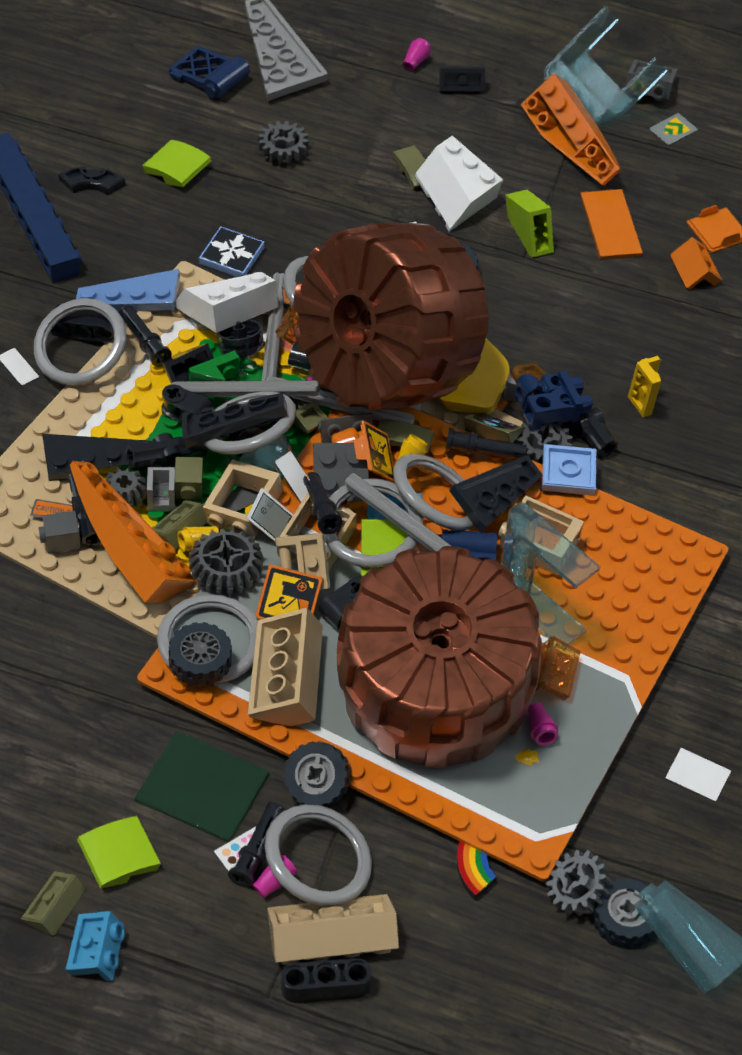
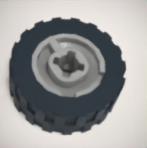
(317, 774)
(619, 919)

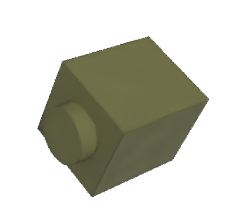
(188, 478)

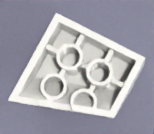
(457, 182)
(228, 301)

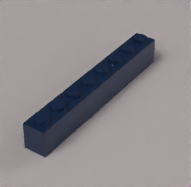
(36, 213)

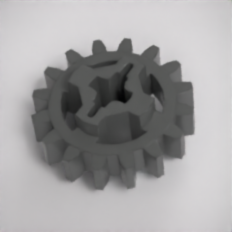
(281, 140)
(547, 434)
(576, 884)

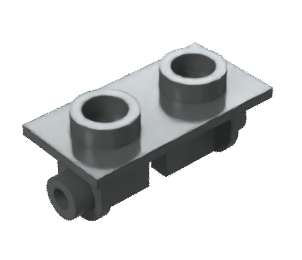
(333, 425)

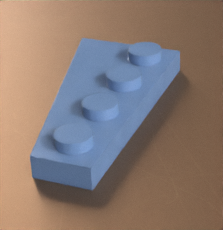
(143, 292)

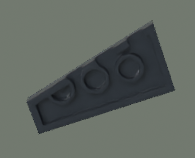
(103, 453)
(495, 490)

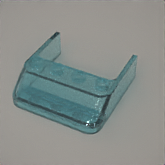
(590, 83)
(533, 537)

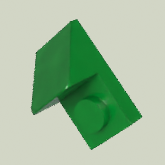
(216, 369)

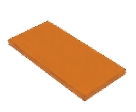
(611, 224)

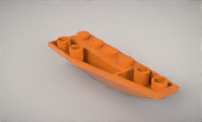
(570, 128)
(129, 540)

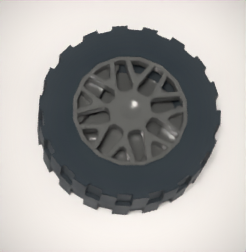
(200, 654)

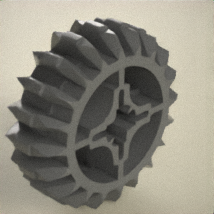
(241, 554)

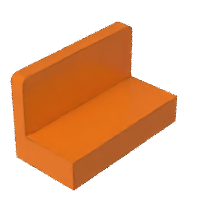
(695, 264)

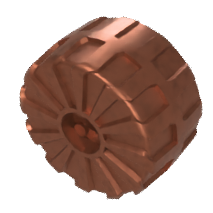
(390, 315)
(431, 700)

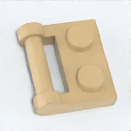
(310, 555)

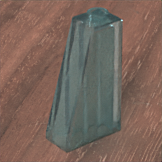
(693, 935)

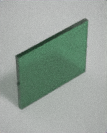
(202, 786)

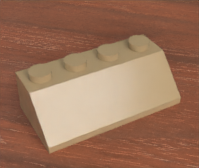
(286, 668)
(328, 931)

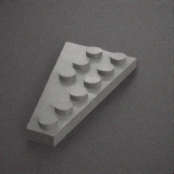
(281, 54)

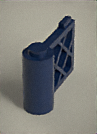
(220, 78)
(481, 545)

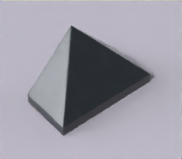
(178, 365)

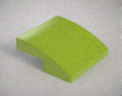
(177, 163)
(118, 852)

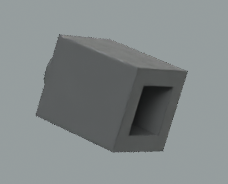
(60, 532)

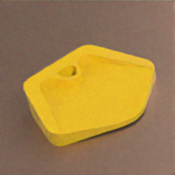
(484, 387)

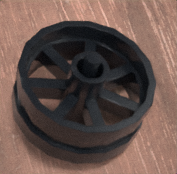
(243, 337)

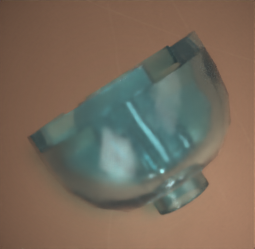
(267, 455)

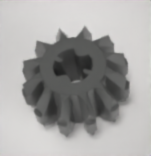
(129, 486)

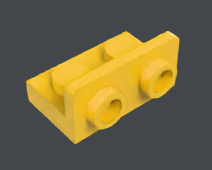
(645, 385)

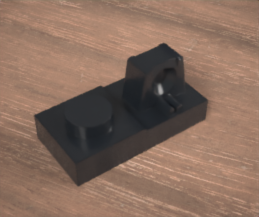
(462, 79)

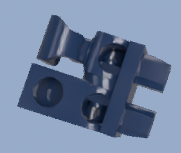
(553, 399)

